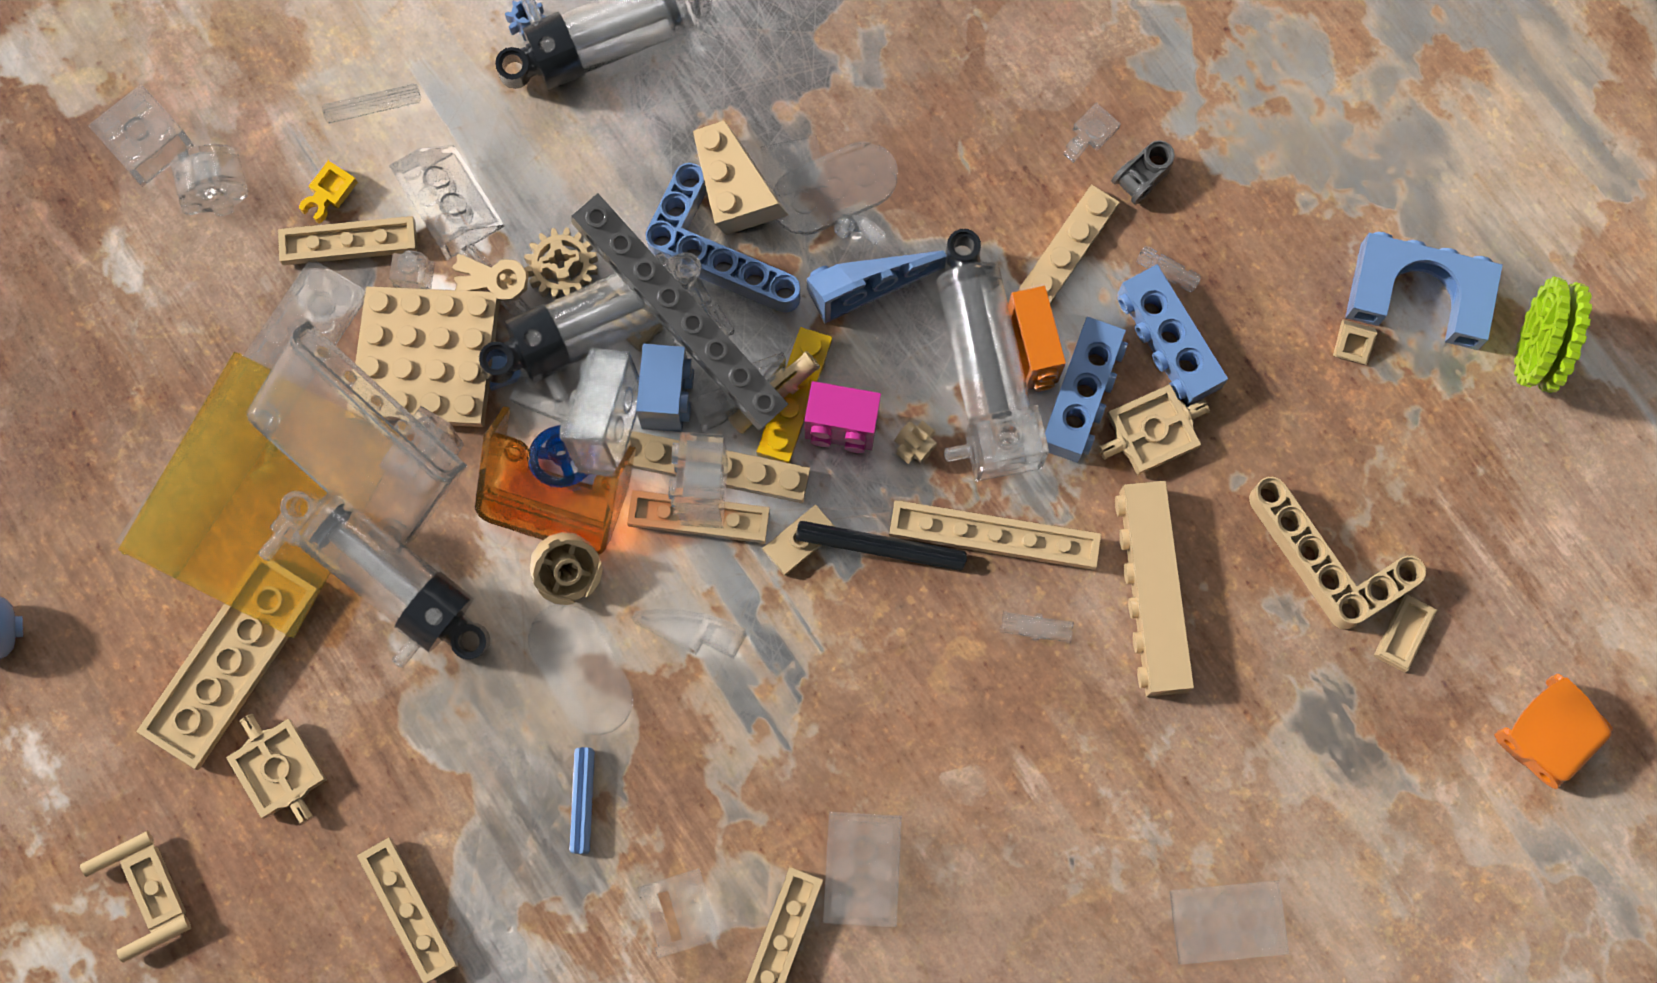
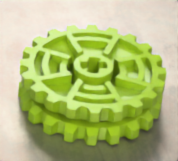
(1552, 334)

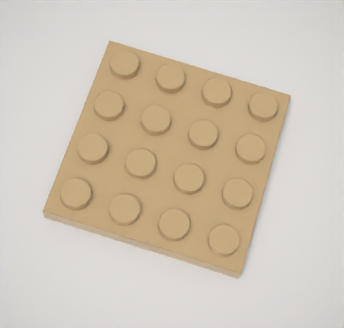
(428, 349)

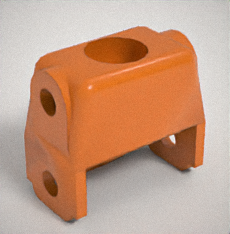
(1556, 732)

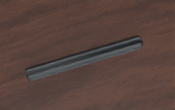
(881, 545)

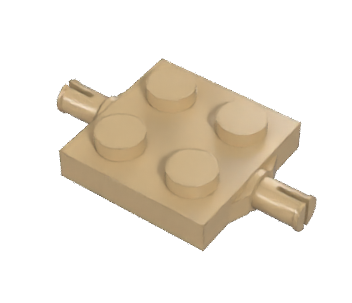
(1154, 429)
(276, 768)

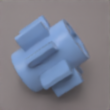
(519, 18)

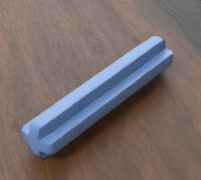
(582, 800)

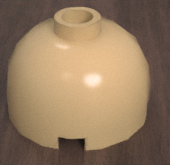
(565, 568)

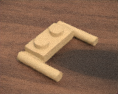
(151, 889)

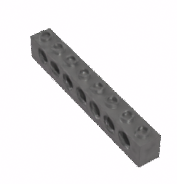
(678, 311)

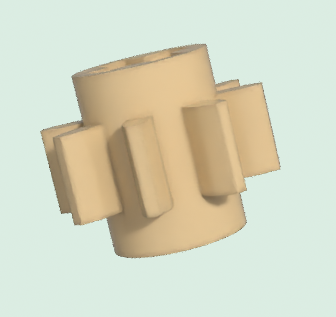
(915, 442)

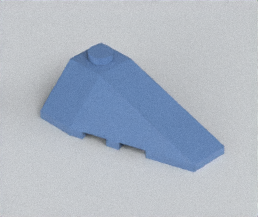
(857, 283)

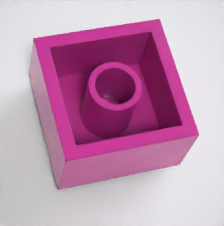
(841, 417)

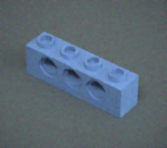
(1154, 288)
(1097, 339)

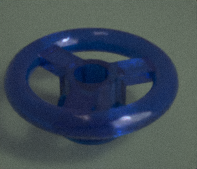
(553, 446)

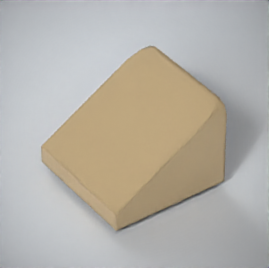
(1355, 341)

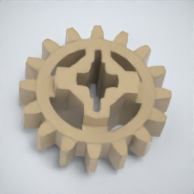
(548, 265)

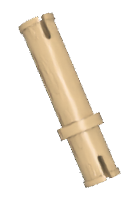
(802, 366)

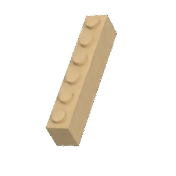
(1155, 589)

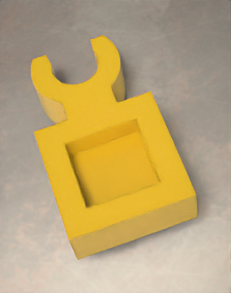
(329, 187)

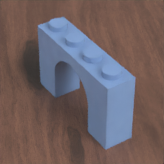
(1469, 280)

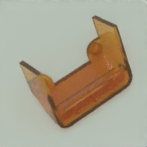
(520, 502)

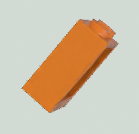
(1037, 338)

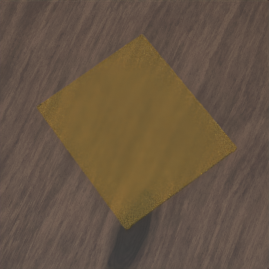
(218, 509)

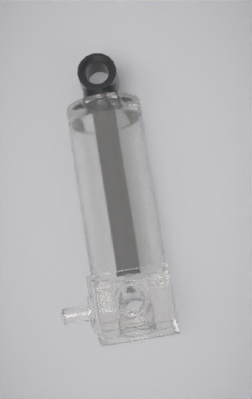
(988, 367)

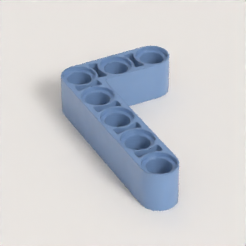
(711, 252)

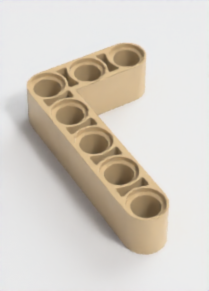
(1326, 562)

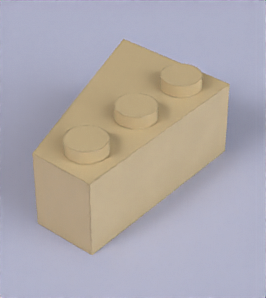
(733, 182)

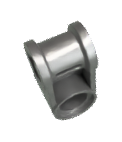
(1140, 174)

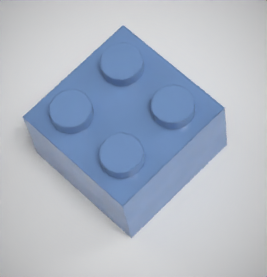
(663, 388)

